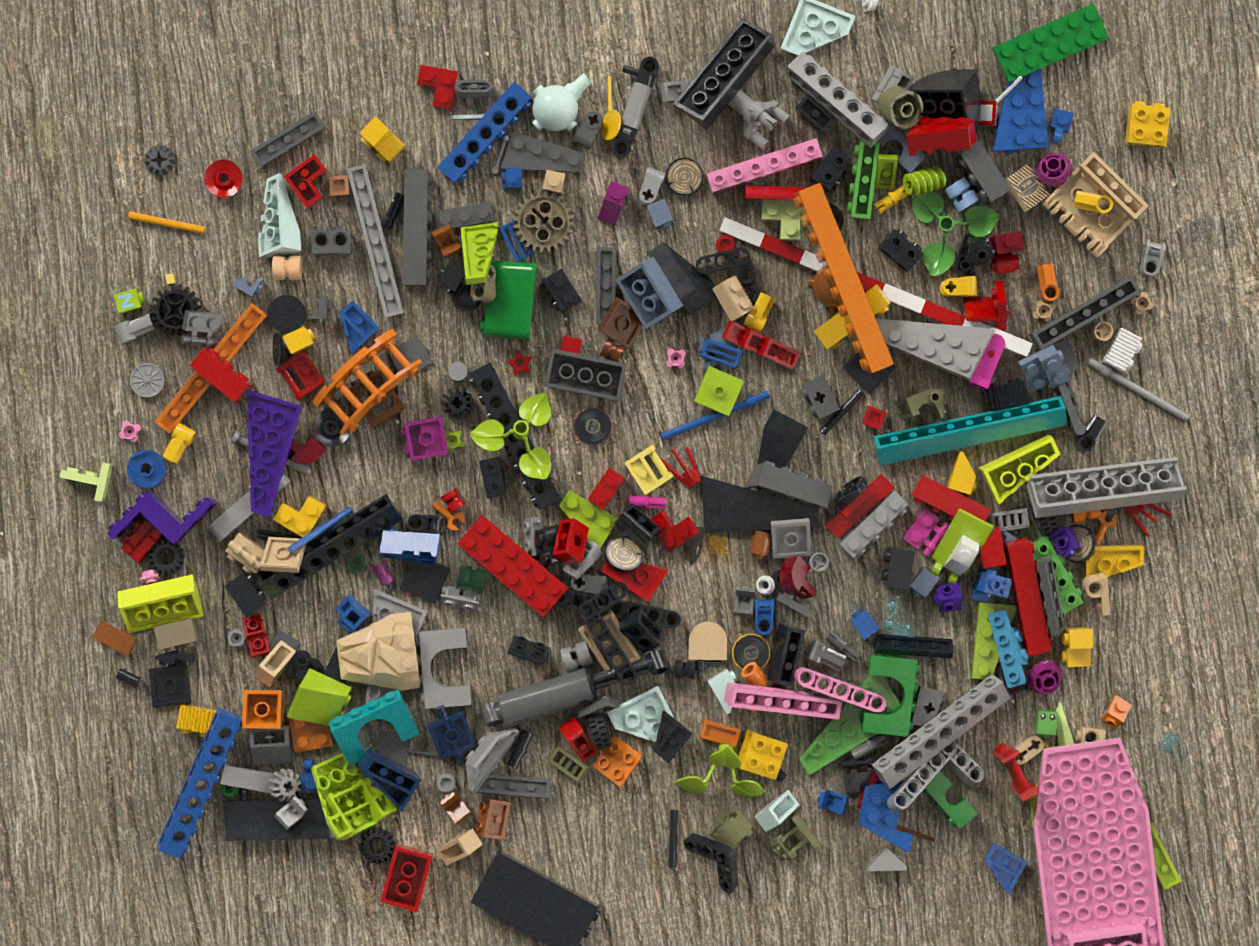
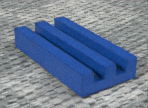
(523, 255)
(736, 359)

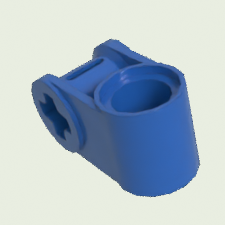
(763, 614)

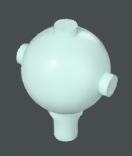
(557, 106)

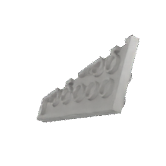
(383, 606)

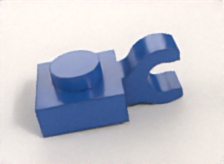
(1061, 123)
(308, 784)

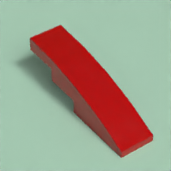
(761, 345)

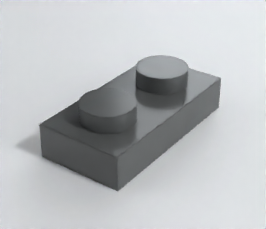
(802, 608)
(603, 706)

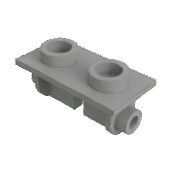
(529, 526)
(450, 597)

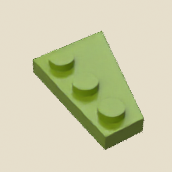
(598, 520)

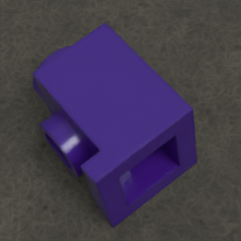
(1071, 542)

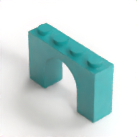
(389, 708)

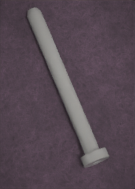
(299, 467)

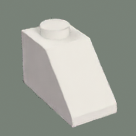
(962, 555)

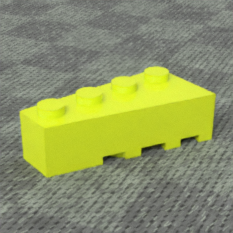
(1014, 469)

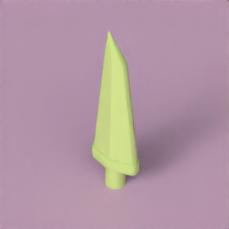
(1063, 731)

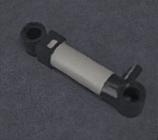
(635, 105)

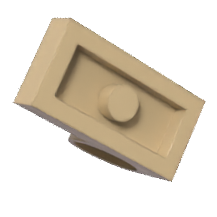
(1101, 591)

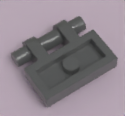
(201, 322)

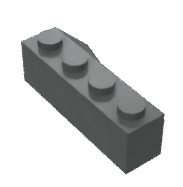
(790, 485)

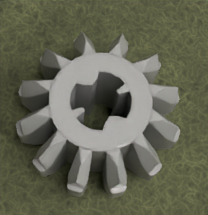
(277, 787)

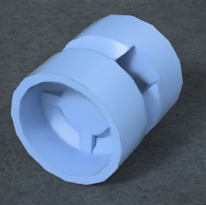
(966, 199)

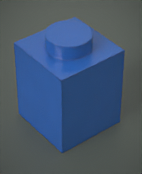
(863, 623)

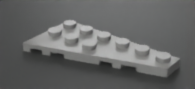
(943, 346)

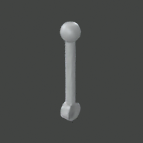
(495, 169)

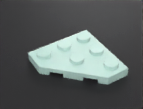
(815, 26)
(641, 714)

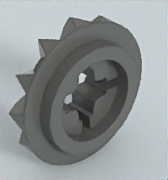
(166, 166)

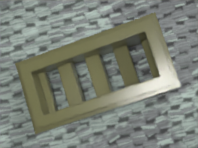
(565, 770)

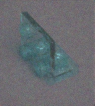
(890, 623)

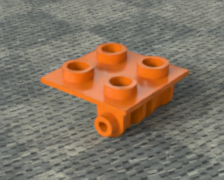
(617, 761)

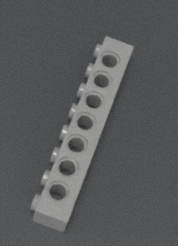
(941, 731)

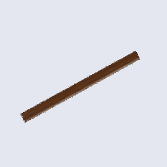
(915, 833)

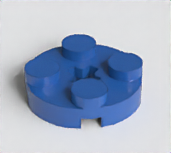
(136, 464)

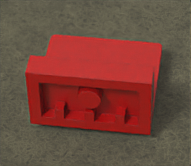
(987, 308)

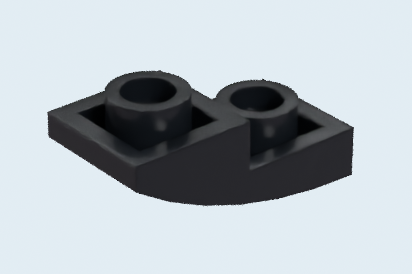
(961, 265)
(171, 658)

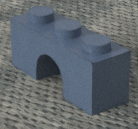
(905, 162)

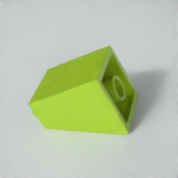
(319, 699)

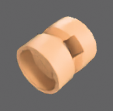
(287, 268)

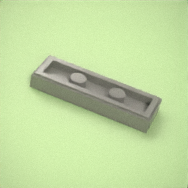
(246, 778)

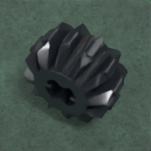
(453, 407)

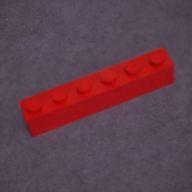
(1027, 596)

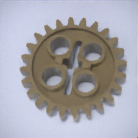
(556, 210)

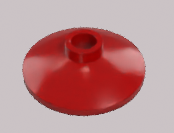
(214, 174)

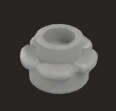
(231, 637)

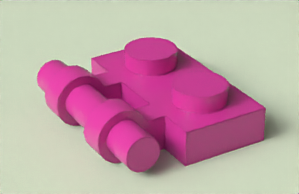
(921, 528)

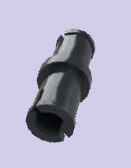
(520, 749)

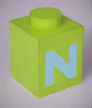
(129, 301)

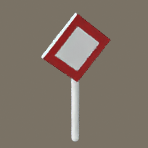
(989, 108)

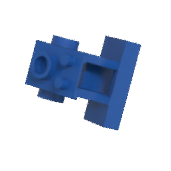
(989, 583)

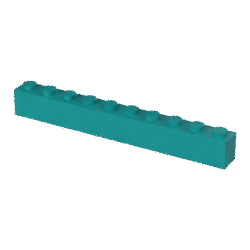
(970, 430)

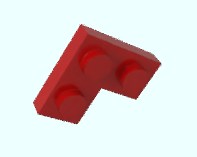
(443, 82)
(674, 535)

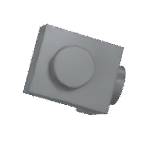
(672, 90)
(291, 812)

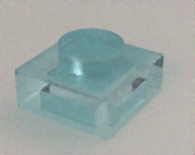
(1169, 741)

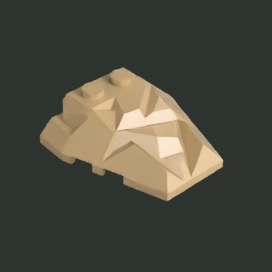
(381, 654)

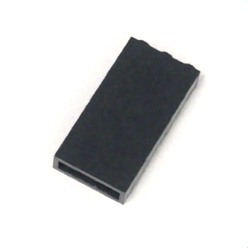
(535, 903)

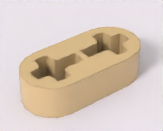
(1030, 753)

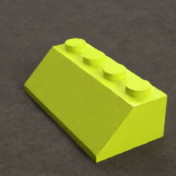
(160, 603)

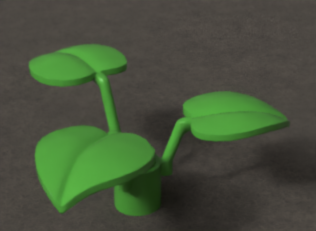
(939, 257)

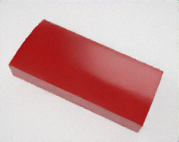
(770, 192)

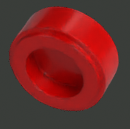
(725, 243)

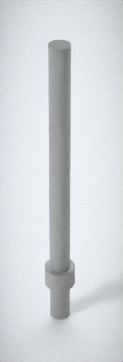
(1105, 371)

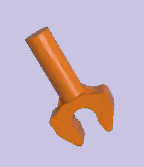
(450, 517)
(1104, 525)

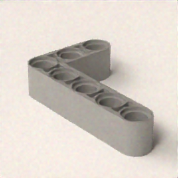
(929, 770)

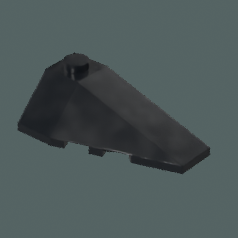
(691, 287)
(780, 439)

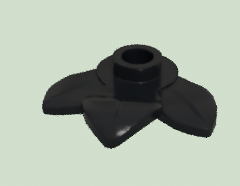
(299, 670)

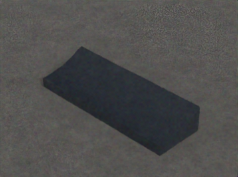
(725, 73)
(256, 821)

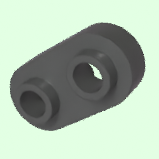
(474, 89)

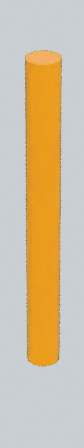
(166, 222)

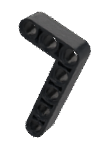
(605, 633)

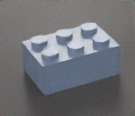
(649, 292)

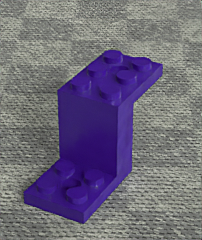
(161, 517)

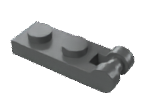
(1071, 410)

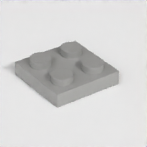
(791, 538)

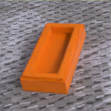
(720, 733)

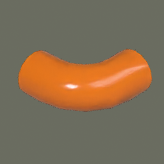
(754, 676)

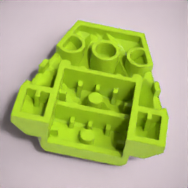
(348, 798)

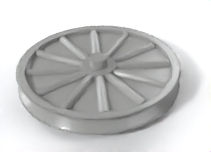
(147, 380)

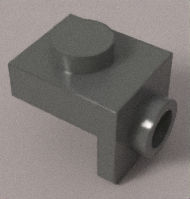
(324, 306)
(744, 601)

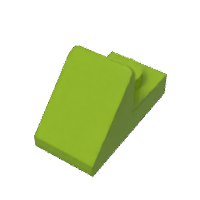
(886, 171)

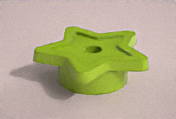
(456, 437)

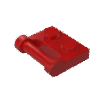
(306, 372)

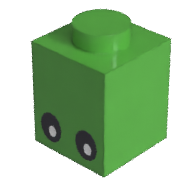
(1045, 723)

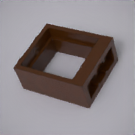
(372, 375)

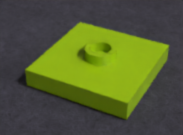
(718, 390)

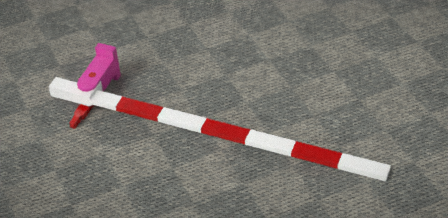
(1000, 340)

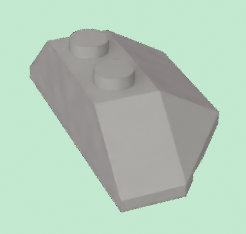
(487, 756)

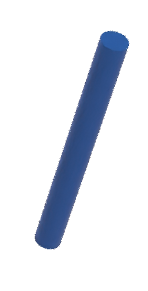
(319, 530)

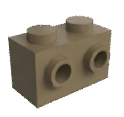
(176, 634)

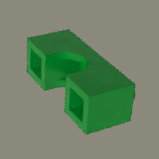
(958, 812)

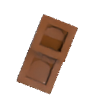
(115, 638)

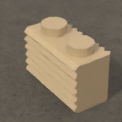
(733, 298)

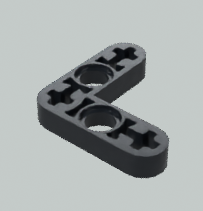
(739, 266)
(698, 845)

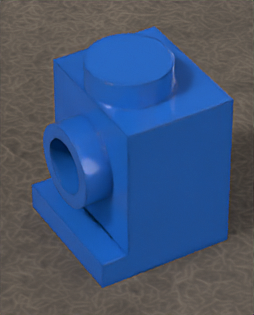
(512, 178)

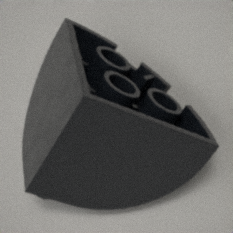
(950, 95)

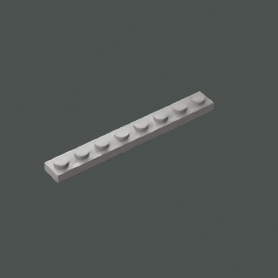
(375, 241)

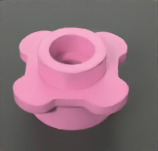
(673, 353)
(128, 426)
(149, 577)

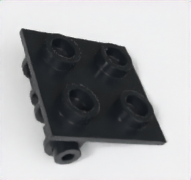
(528, 650)

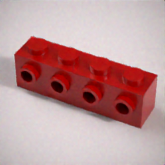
(945, 500)

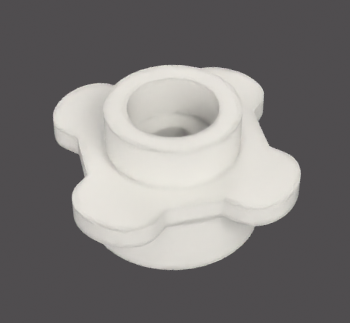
(869, 5)

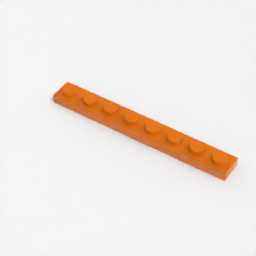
(196, 383)

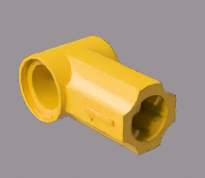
(1091, 202)
(757, 317)
(181, 439)

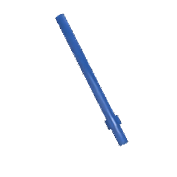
(749, 401)

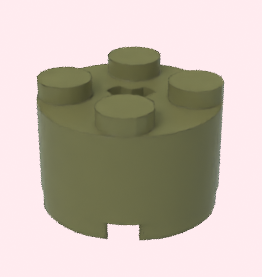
(900, 107)
(731, 828)

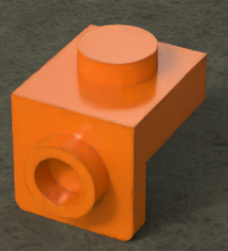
(1116, 712)

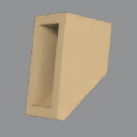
(274, 663)
(459, 847)

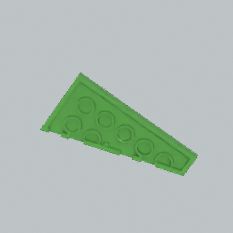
(845, 733)

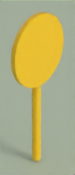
(612, 120)

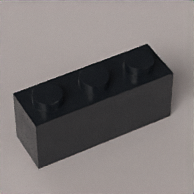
(786, 654)

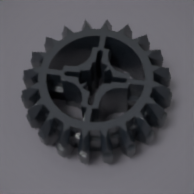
(168, 316)

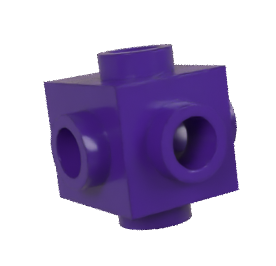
(948, 598)

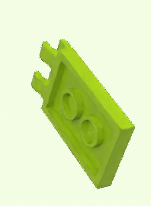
(962, 524)

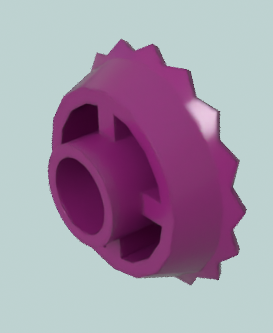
(1053, 169)
(1044, 677)

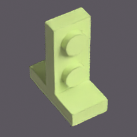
(91, 477)

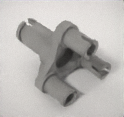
(756, 114)

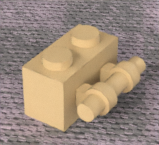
(246, 552)

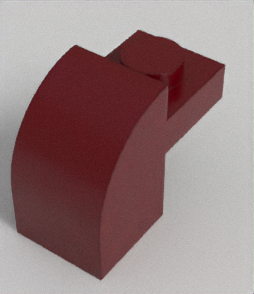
(309, 452)
(793, 577)

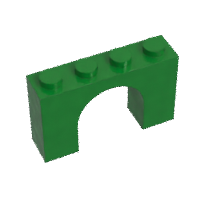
(897, 721)

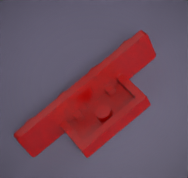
(859, 506)

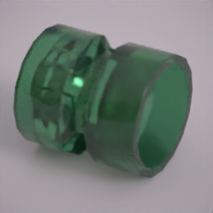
(471, 579)

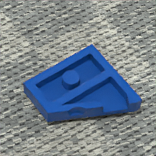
(357, 325)
(1004, 866)

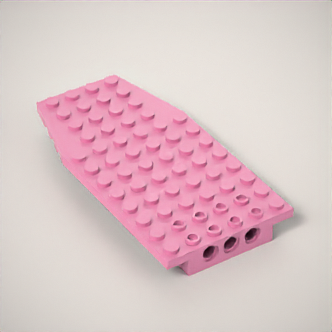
(1095, 849)

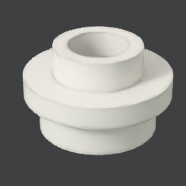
(760, 585)

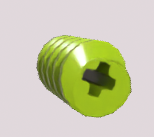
(924, 181)

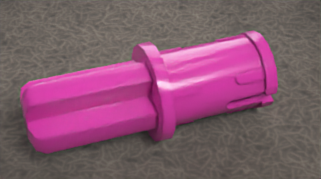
(648, 502)

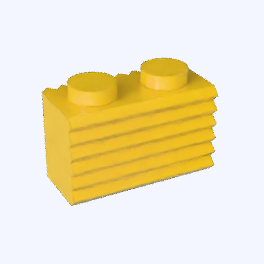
(194, 719)

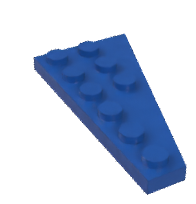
(1022, 117)

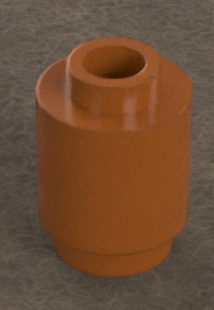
(760, 544)

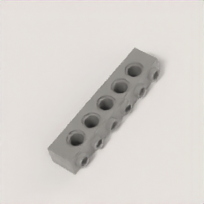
(870, 133)

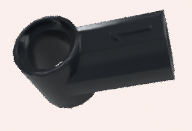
(1093, 431)

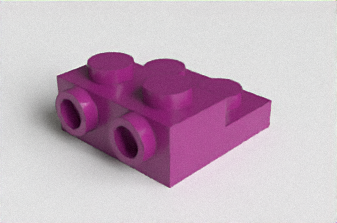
(425, 438)

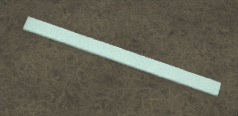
(479, 116)

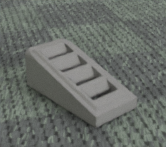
(1024, 514)
(592, 553)

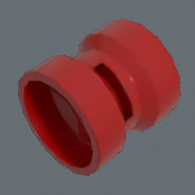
(455, 504)

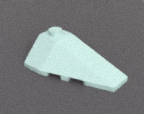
(280, 228)

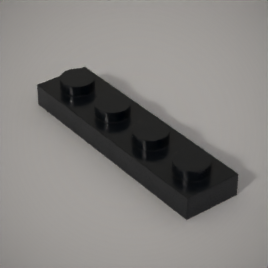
(914, 646)

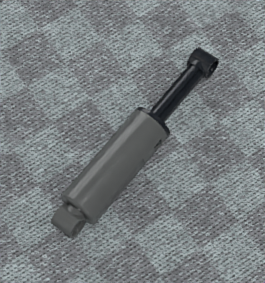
(561, 692)

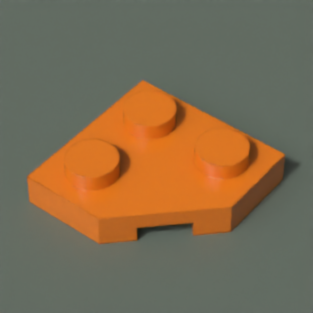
(309, 735)

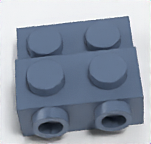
(1045, 369)

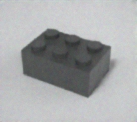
(982, 173)

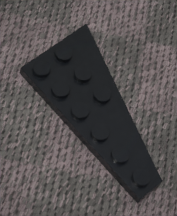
(742, 509)

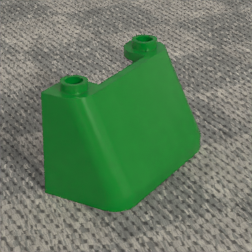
(511, 310)

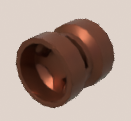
(611, 350)

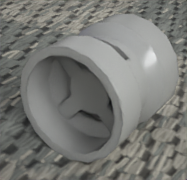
(818, 561)

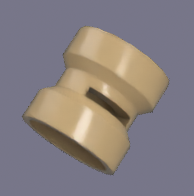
(1102, 331)

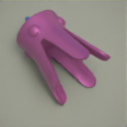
(383, 574)

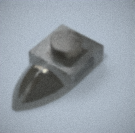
(694, 546)

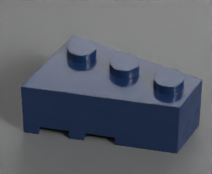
(390, 777)

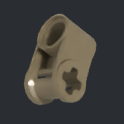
(485, 291)

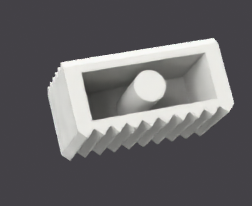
(1122, 350)

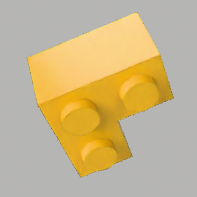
(382, 140)
(301, 521)
(1077, 646)

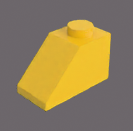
(299, 340)
(962, 475)

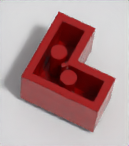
(302, 180)

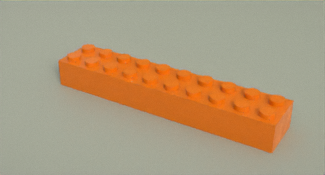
(843, 279)

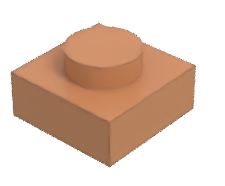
(339, 185)

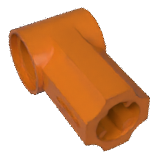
(1047, 280)

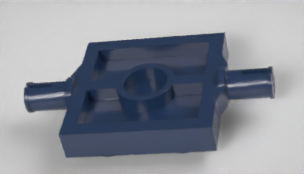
(451, 735)

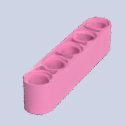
(847, 695)

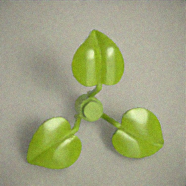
(535, 410)
(724, 758)

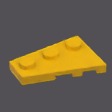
(1114, 559)

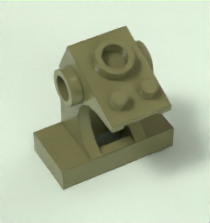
(933, 398)
(782, 850)

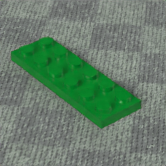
(1050, 43)

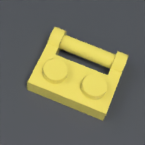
(642, 472)

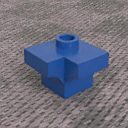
(351, 613)

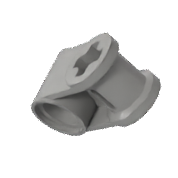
(651, 183)
(1152, 254)

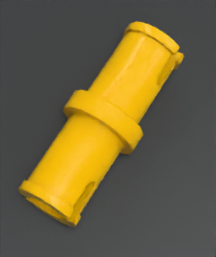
(890, 200)

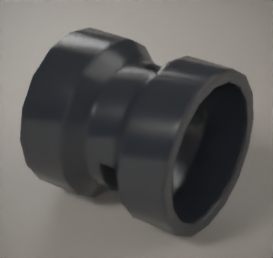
(689, 669)

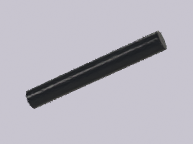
(843, 410)
(673, 838)

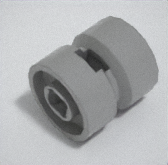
(583, 654)

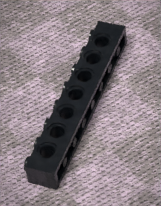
(488, 373)
(334, 544)

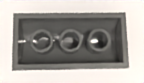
(585, 374)

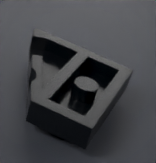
(670, 737)

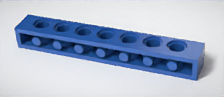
(221, 720)

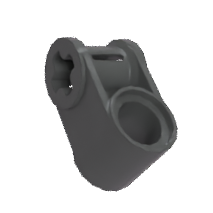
(587, 133)
(592, 583)

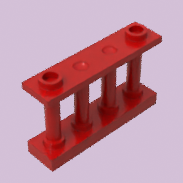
(1021, 786)

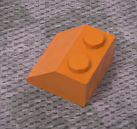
(263, 709)

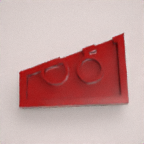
(641, 581)

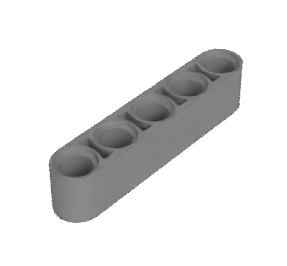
(236, 515)

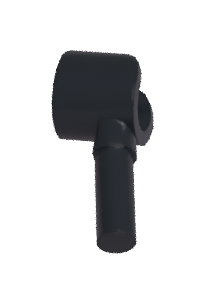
(700, 665)

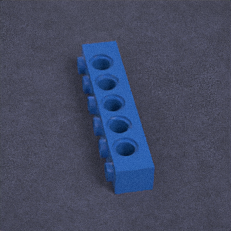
(513, 93)

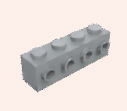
(873, 524)

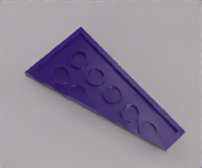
(270, 437)

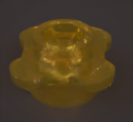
(722, 548)

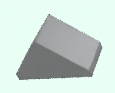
(886, 861)

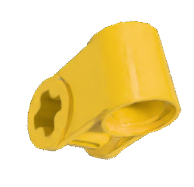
(962, 287)

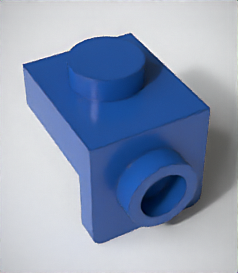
(833, 801)

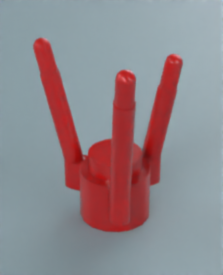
(690, 476)
(1131, 510)

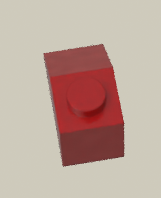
(993, 551)
(578, 739)

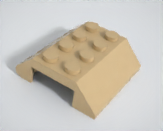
(1096, 178)

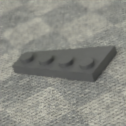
(540, 155)

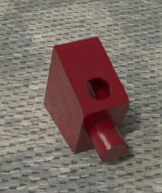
(1007, 243)

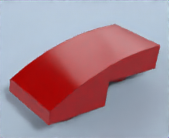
(256, 635)

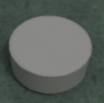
(458, 371)
(446, 783)

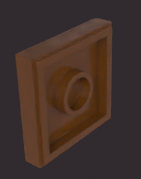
(621, 324)

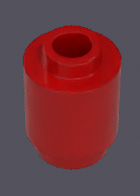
(1005, 264)

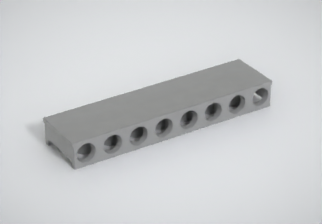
(1106, 489)

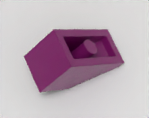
(613, 203)

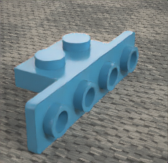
(1009, 648)

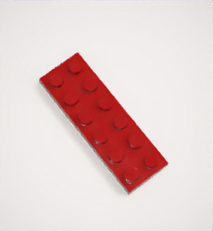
(513, 566)

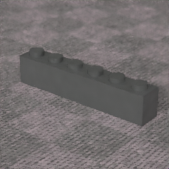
(416, 227)
(1085, 313)

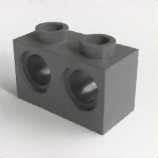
(331, 246)

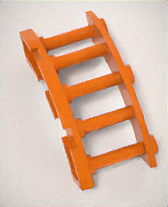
(353, 367)

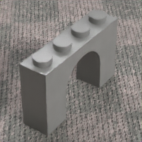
(434, 692)

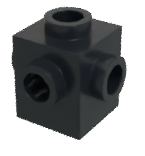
(979, 251)

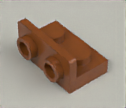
(492, 818)

